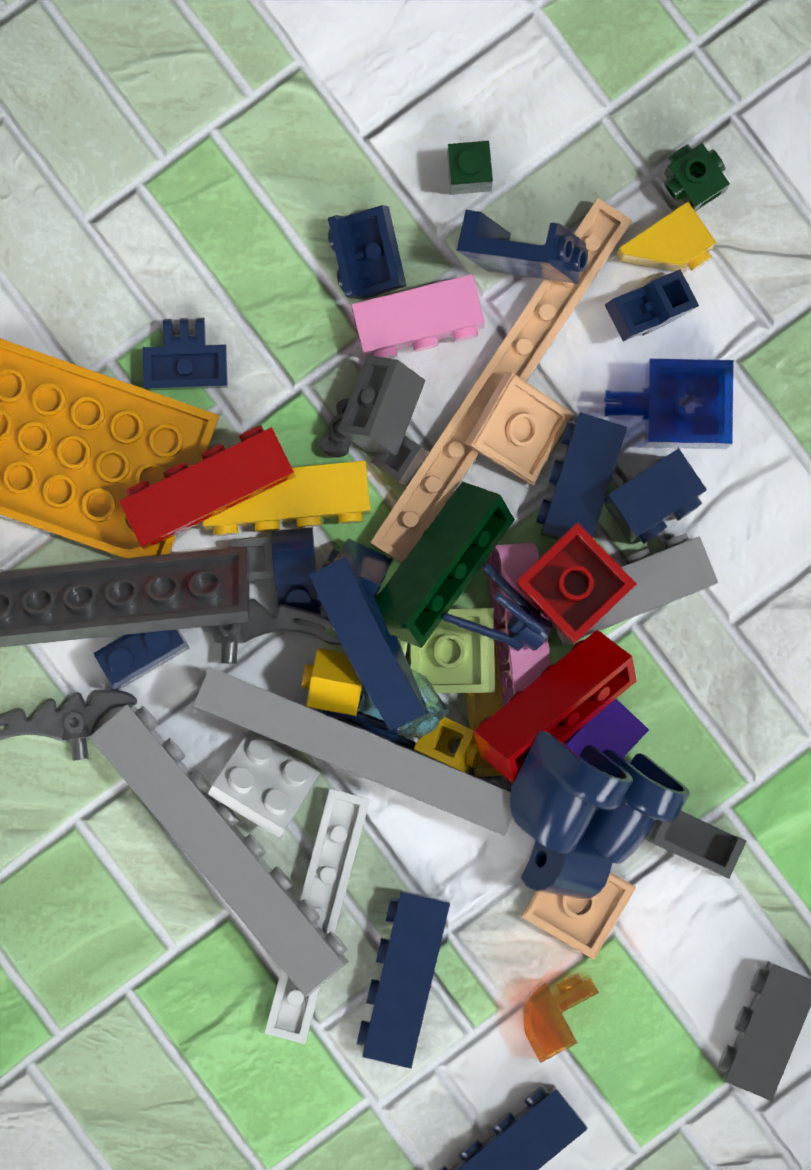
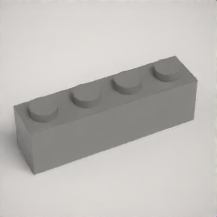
(659, 580)

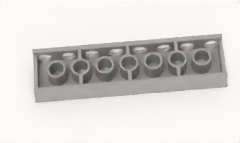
(355, 750)

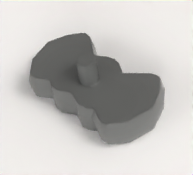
(334, 443)

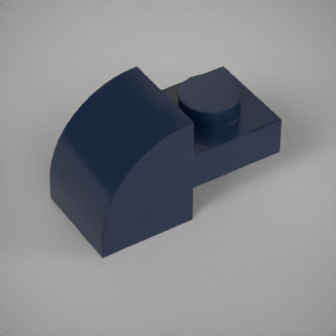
(652, 305)
(292, 563)

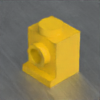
(440, 741)

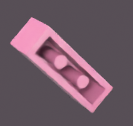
(419, 317)

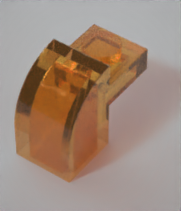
(543, 1014)

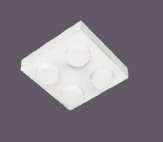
(264, 783)

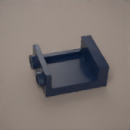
(489, 247)

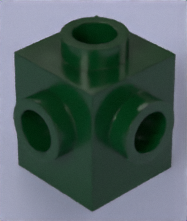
(706, 166)

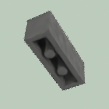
(767, 1030)

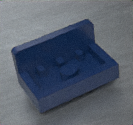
(366, 253)

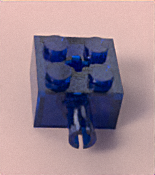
(665, 387)

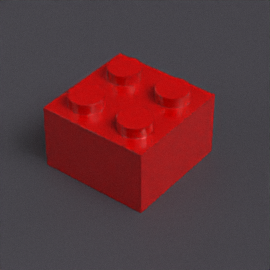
(575, 583)

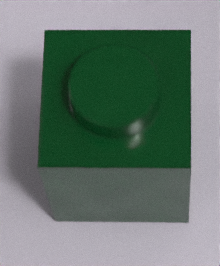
(469, 167)

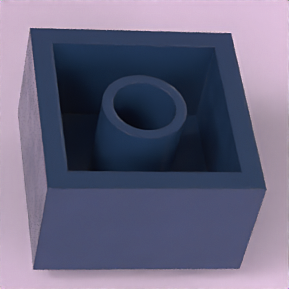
(654, 496)

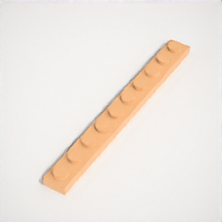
(517, 354)

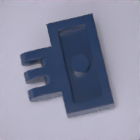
(185, 360)

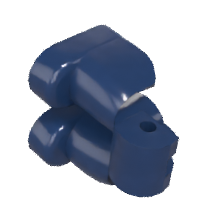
(587, 812)

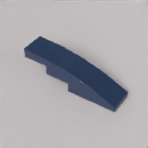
(368, 644)

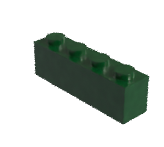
(443, 563)

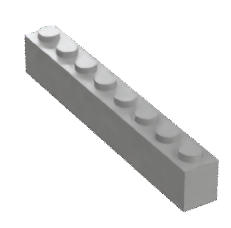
(219, 848)

